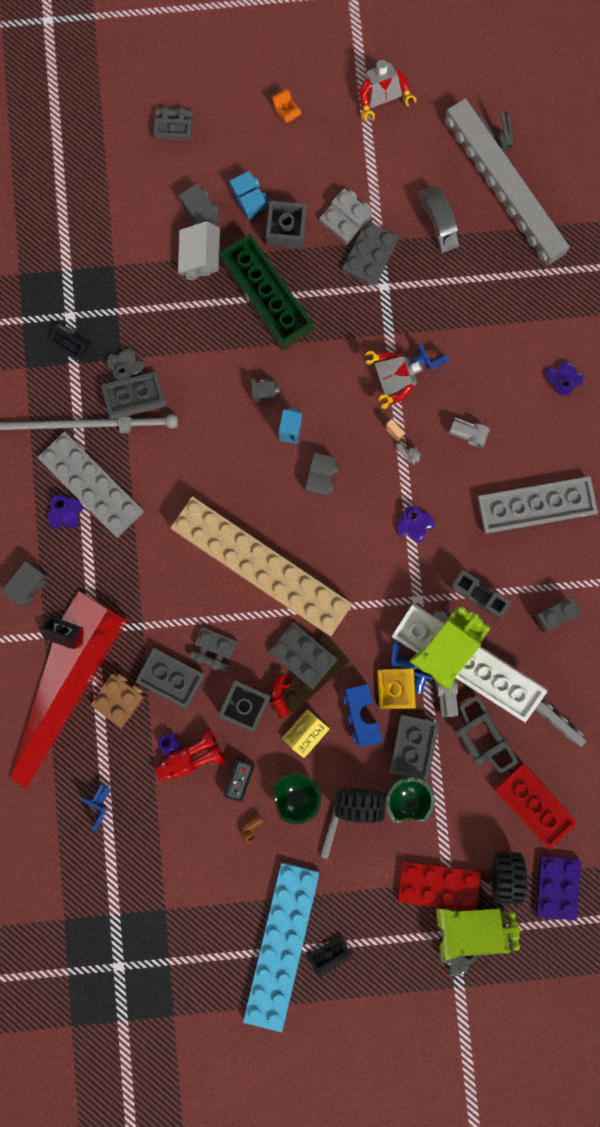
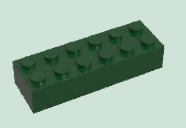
(266, 292)

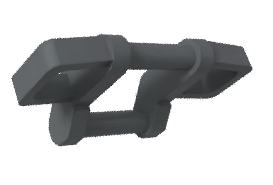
(501, 743)

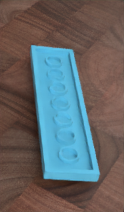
(281, 947)

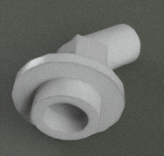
(412, 455)

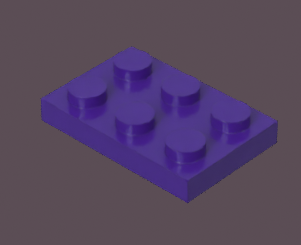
(558, 887)

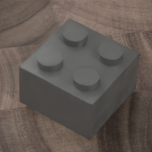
(286, 224)
(244, 706)

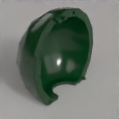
(296, 798)
(409, 799)

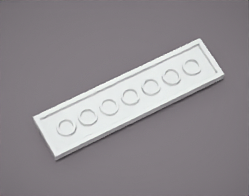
(482, 672)

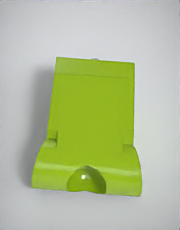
(452, 646)
(476, 932)

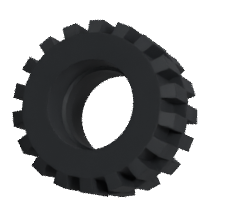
(360, 805)
(508, 878)

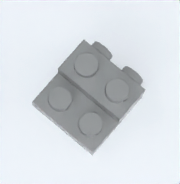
(346, 216)

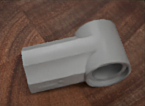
(474, 433)
(447, 699)

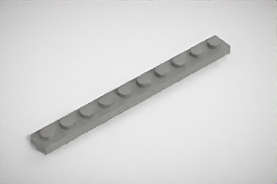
(544, 708)

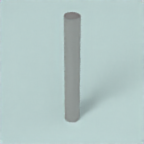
(330, 835)

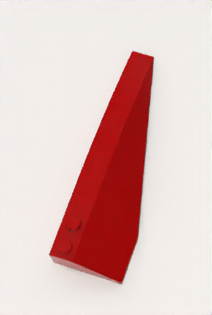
(65, 681)

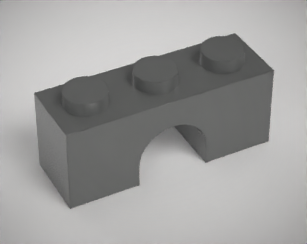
(473, 591)

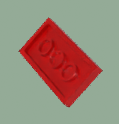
(535, 806)
(439, 886)

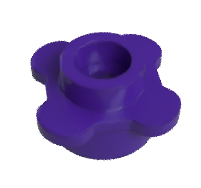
(162, 742)

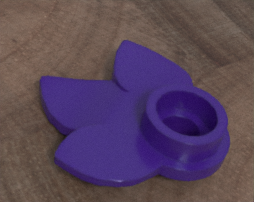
(564, 375)
(65, 514)
(417, 526)

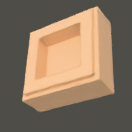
(395, 431)

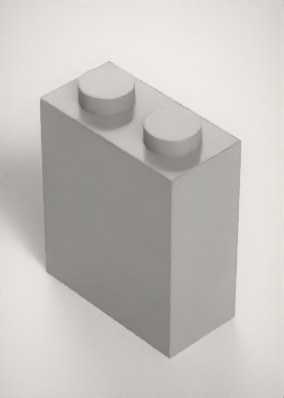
(199, 250)

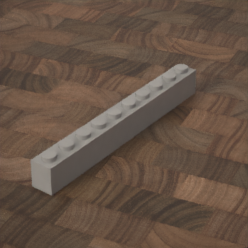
(506, 182)

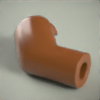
(249, 828)

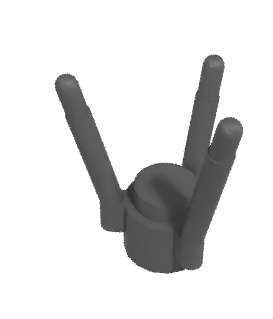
(505, 138)

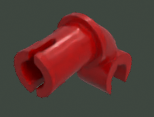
(277, 697)

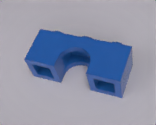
(365, 733)

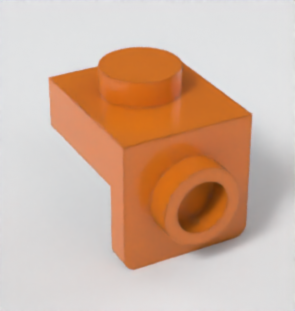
(285, 106)

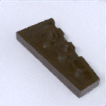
(300, 692)

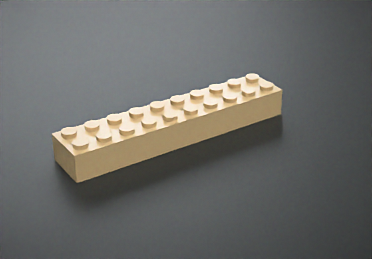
(261, 566)

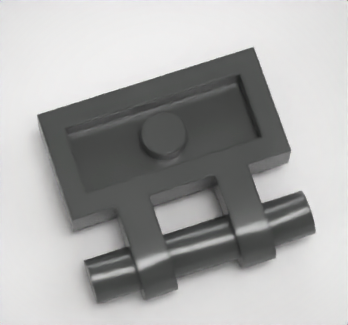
(173, 128)
(215, 643)

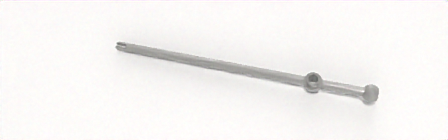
(124, 423)

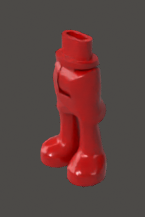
(180, 762)

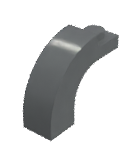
(442, 217)

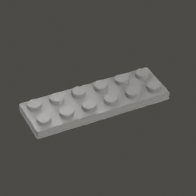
(91, 484)
(537, 505)

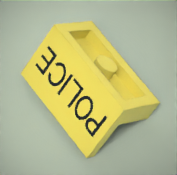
(305, 733)

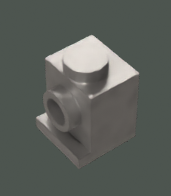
(264, 390)

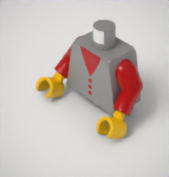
(381, 86)
(395, 375)

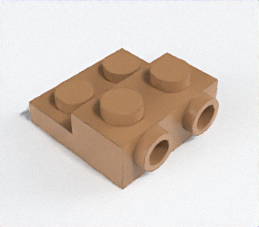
(118, 699)

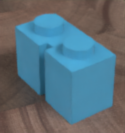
(249, 195)
(290, 426)

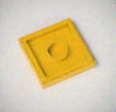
(396, 689)

